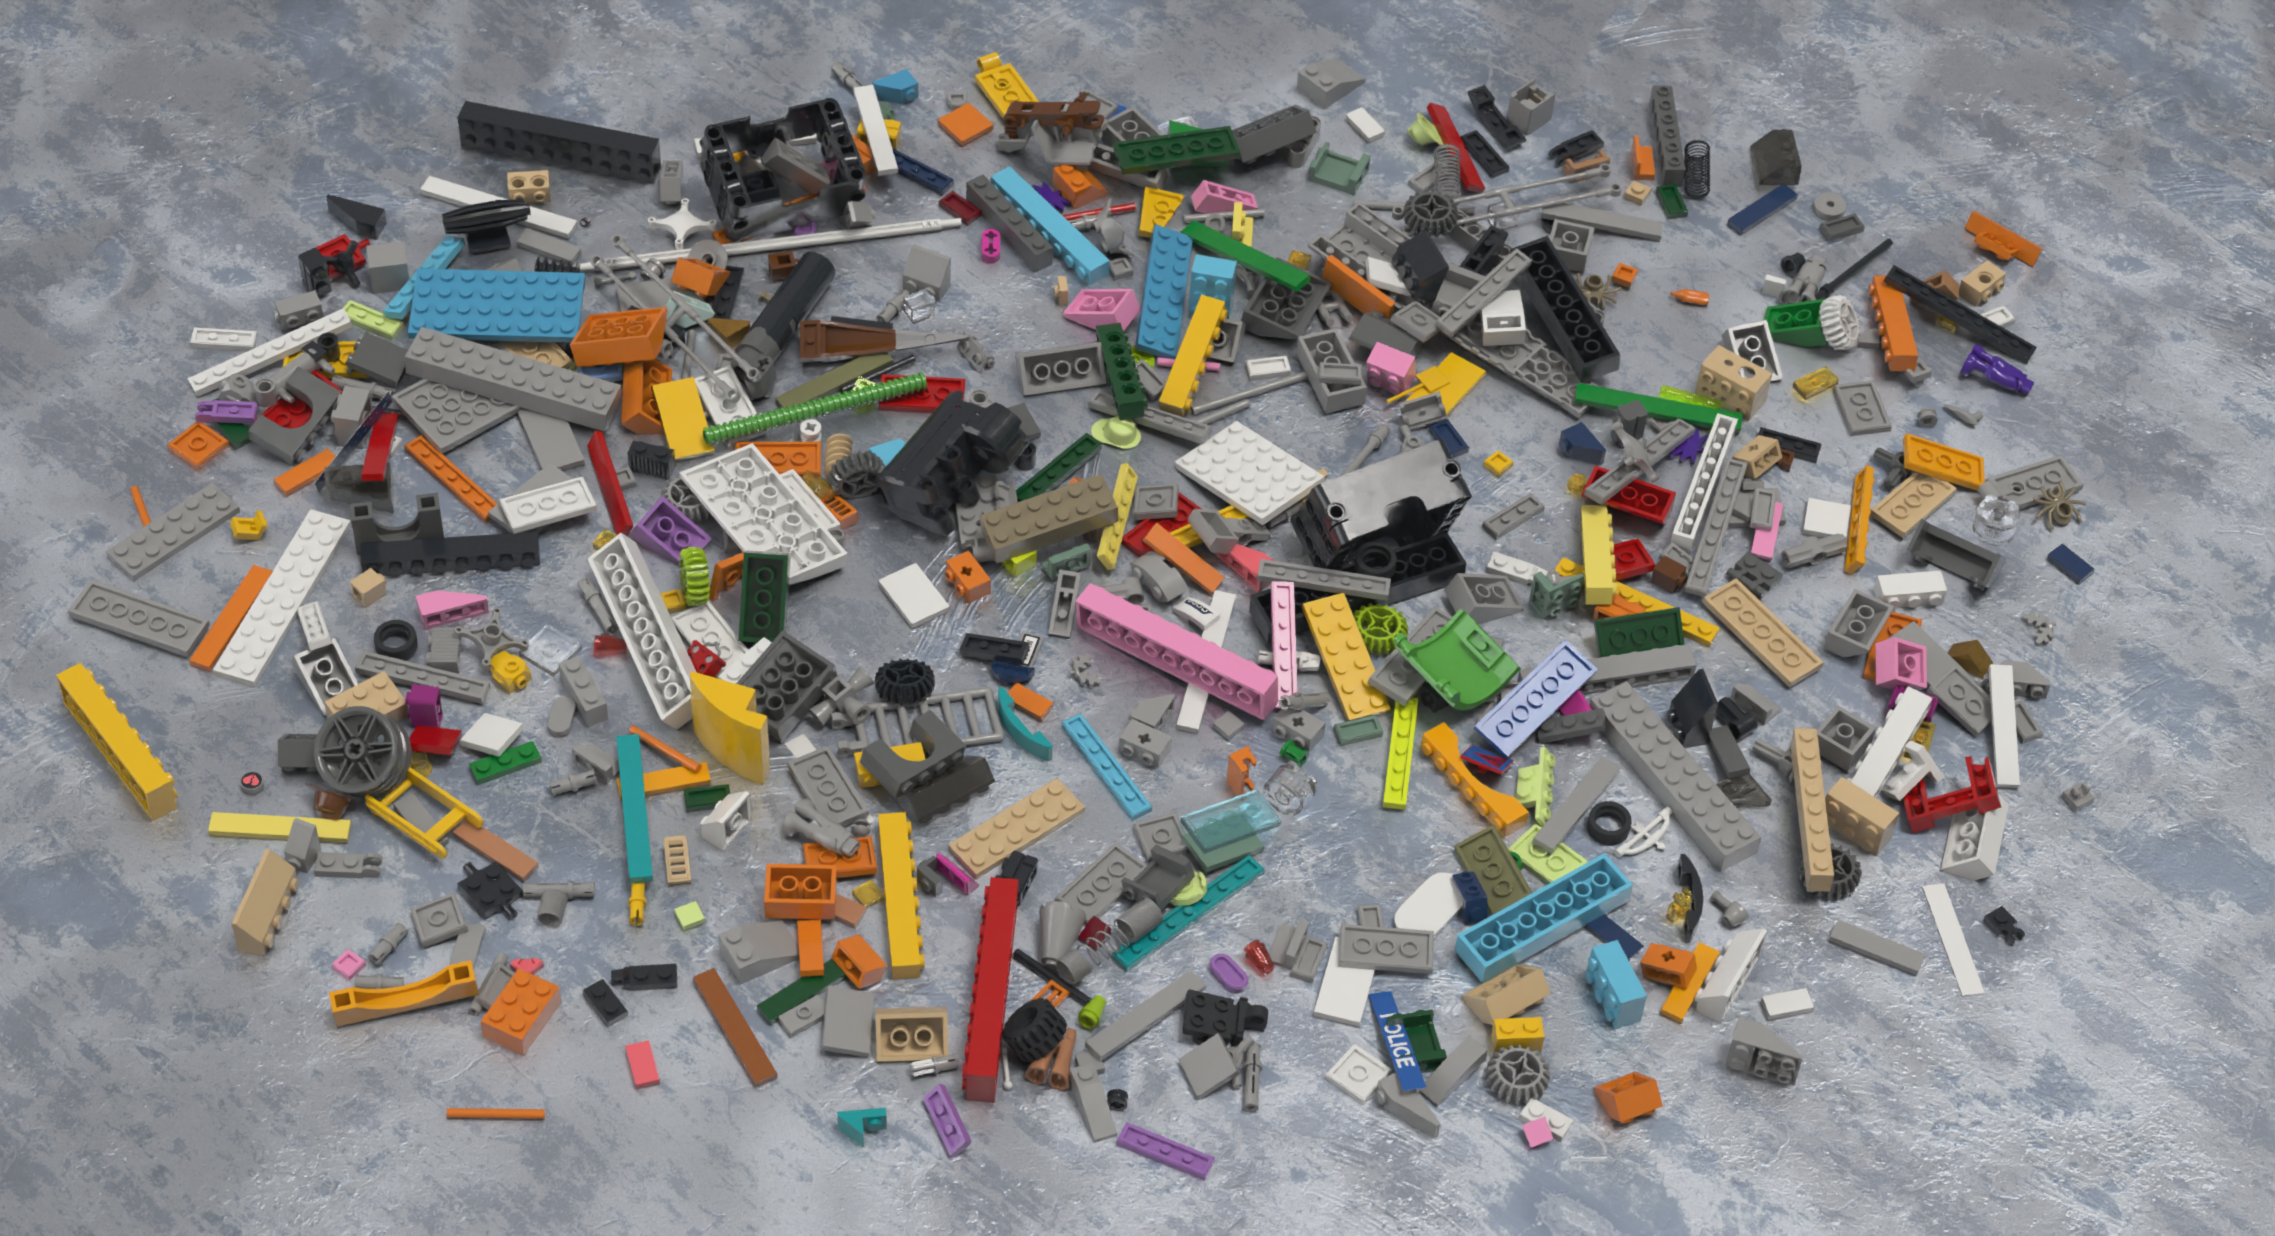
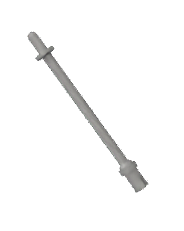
(1374, 440)

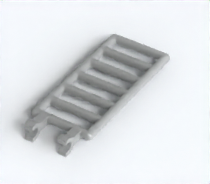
(847, 748)

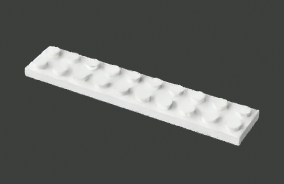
(280, 597)

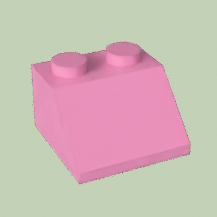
(1901, 664)

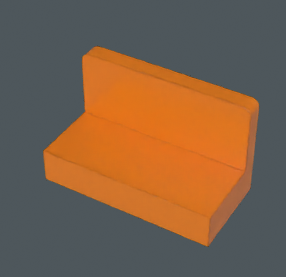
(1642, 161)

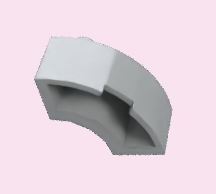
(1158, 576)

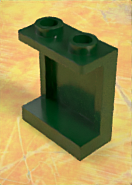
(1422, 1037)

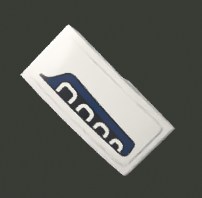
(1197, 612)

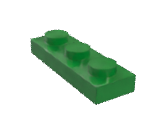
(507, 763)

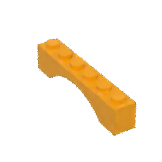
(1500, 809)
(361, 1004)

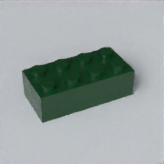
(764, 595)

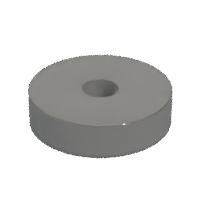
(1829, 206)

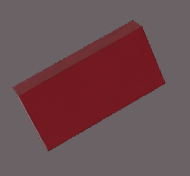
(960, 208)

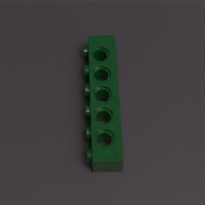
(1120, 371)

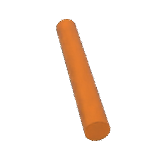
(144, 516)

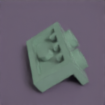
(1070, 560)

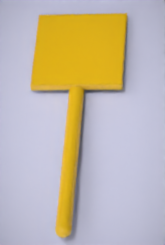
(1430, 379)

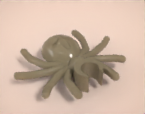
(1594, 289)
(2059, 505)

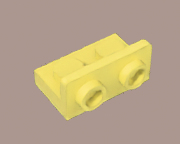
(1242, 225)

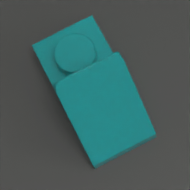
(855, 1122)

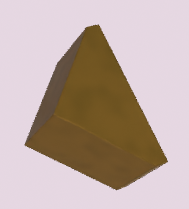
(729, 330)
(1971, 657)

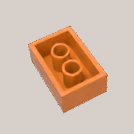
(800, 891)
(521, 1011)

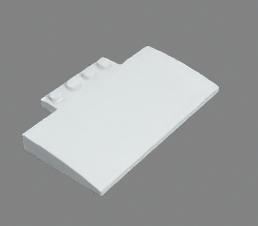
(768, 511)

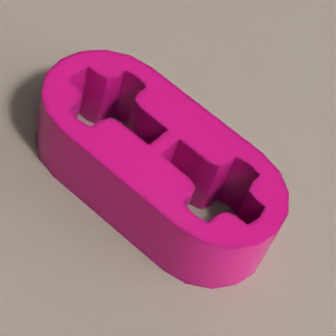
(994, 246)

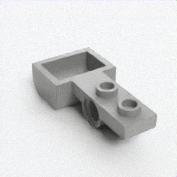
(1224, 533)

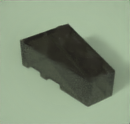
(346, 486)

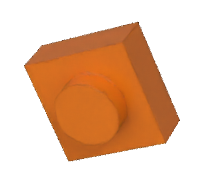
(1624, 275)

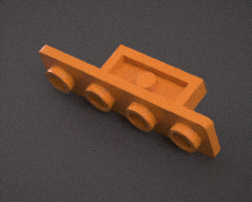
(2001, 240)

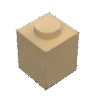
(368, 587)

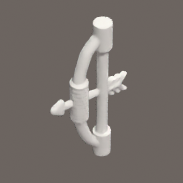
(1652, 839)

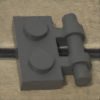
(1757, 571)

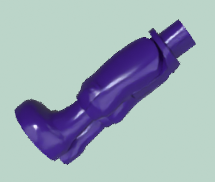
(1996, 371)

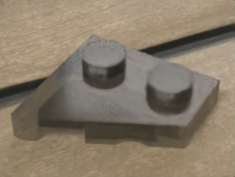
(1744, 792)

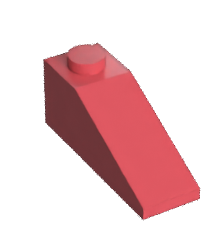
(1246, 564)

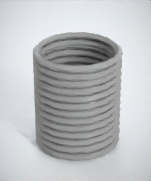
(552, 907)

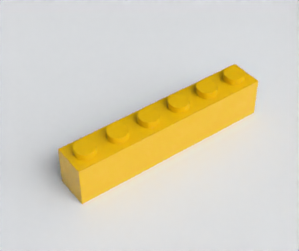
(1192, 356)

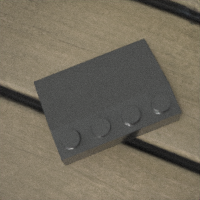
(1273, 132)
(1282, 311)
(787, 682)

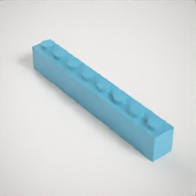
(1062, 235)

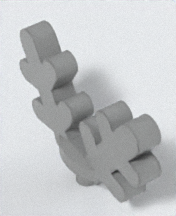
(2043, 633)
(1081, 664)

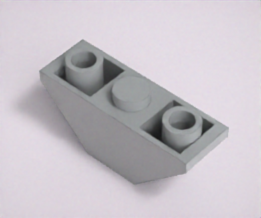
(2026, 680)

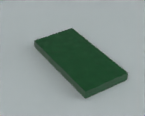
(1638, 632)

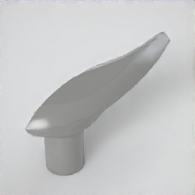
(1964, 415)

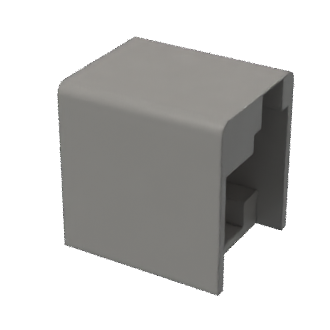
(1530, 108)
(387, 266)

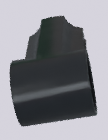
(1737, 721)

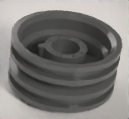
(379, 779)

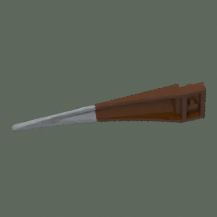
(839, 341)

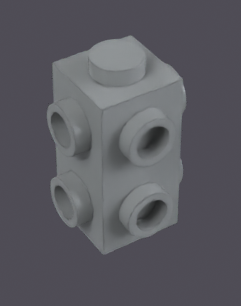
(298, 310)

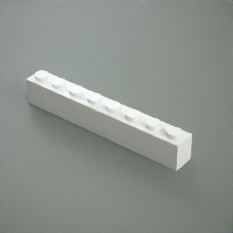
(1704, 482)

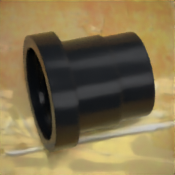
(1791, 264)

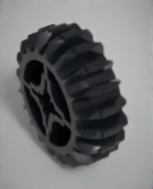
(904, 681)

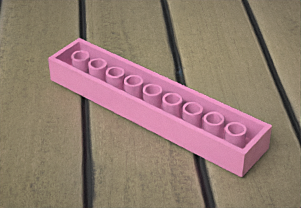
(1177, 651)

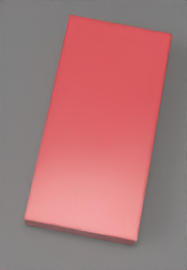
(642, 1064)

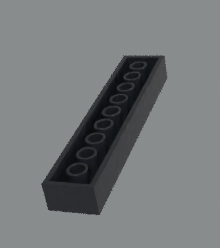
(559, 142)
(1418, 569)

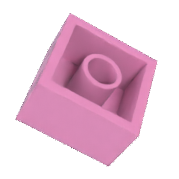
(1390, 369)

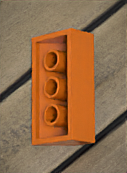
(638, 401)

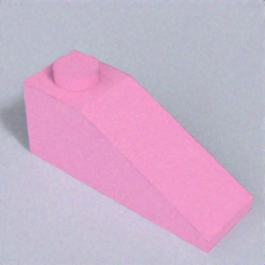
(1218, 198)
(446, 607)

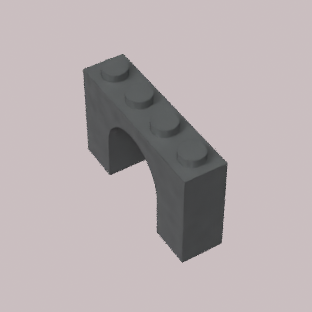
(291, 442)
(425, 525)
(901, 775)

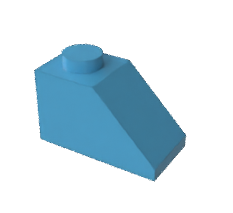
(897, 87)

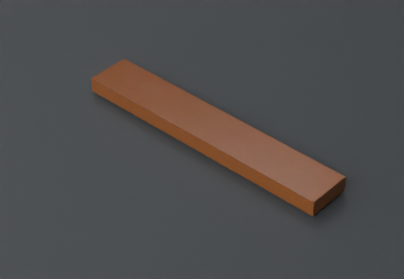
(735, 1027)

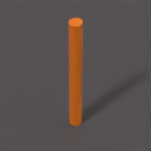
(667, 750)
(496, 1113)

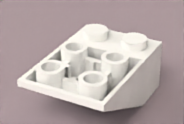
(1503, 320)

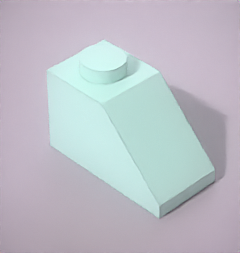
(702, 308)

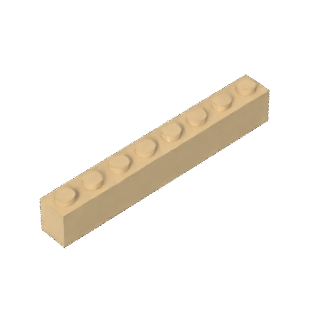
(1812, 810)

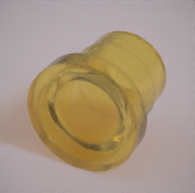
(421, 764)

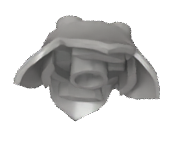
(1111, 231)

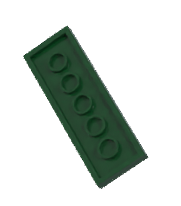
(1176, 150)

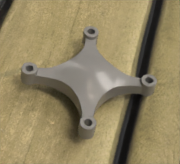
(1635, 452)
(491, 638)

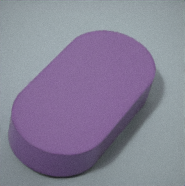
(1228, 973)

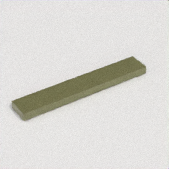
(833, 380)

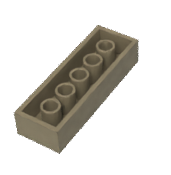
(1049, 518)

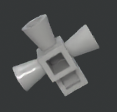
(842, 697)

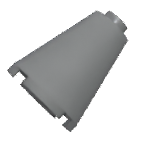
(1058, 930)

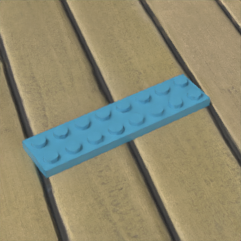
(1164, 293)

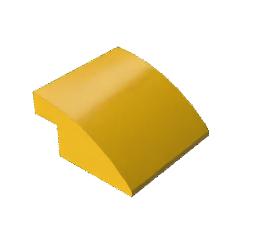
(730, 726)

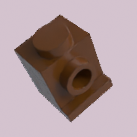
(780, 265)

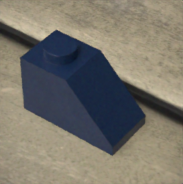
(1581, 445)

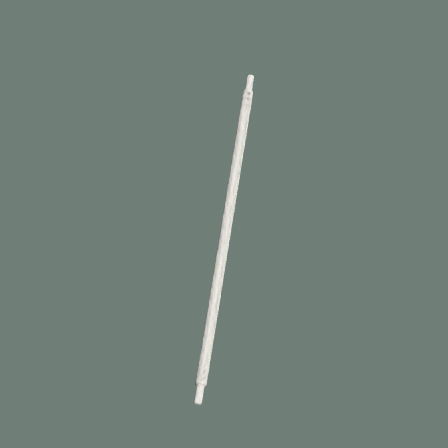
(789, 242)

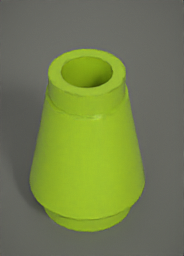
(1092, 1012)

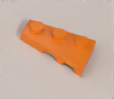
(725, 575)

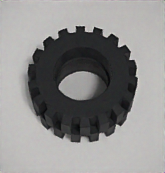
(1034, 1029)

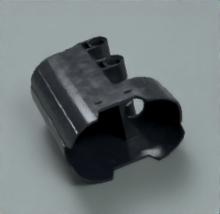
(943, 461)

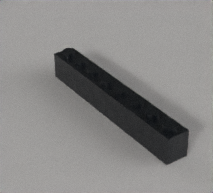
(451, 554)

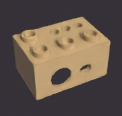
(1725, 383)

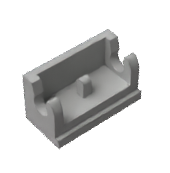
(1423, 411)

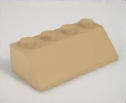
(264, 904)

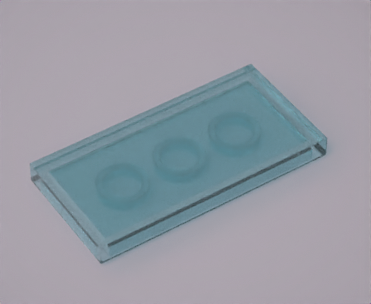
(1230, 821)

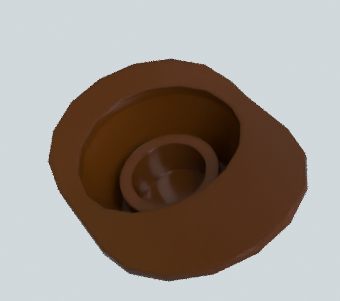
(330, 804)

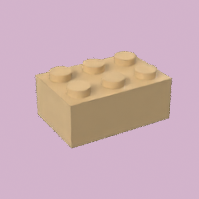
(374, 693)
(1860, 816)

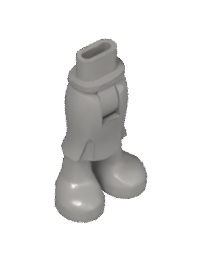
(1807, 282)
(821, 829)

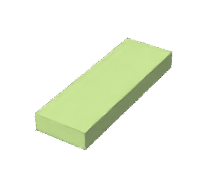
(373, 320)

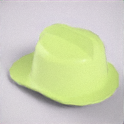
(1424, 132)
(1116, 432)

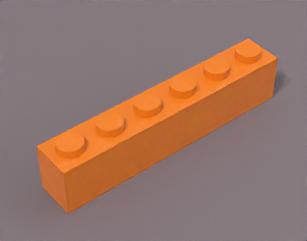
(1893, 325)

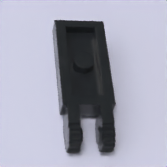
(1576, 147)

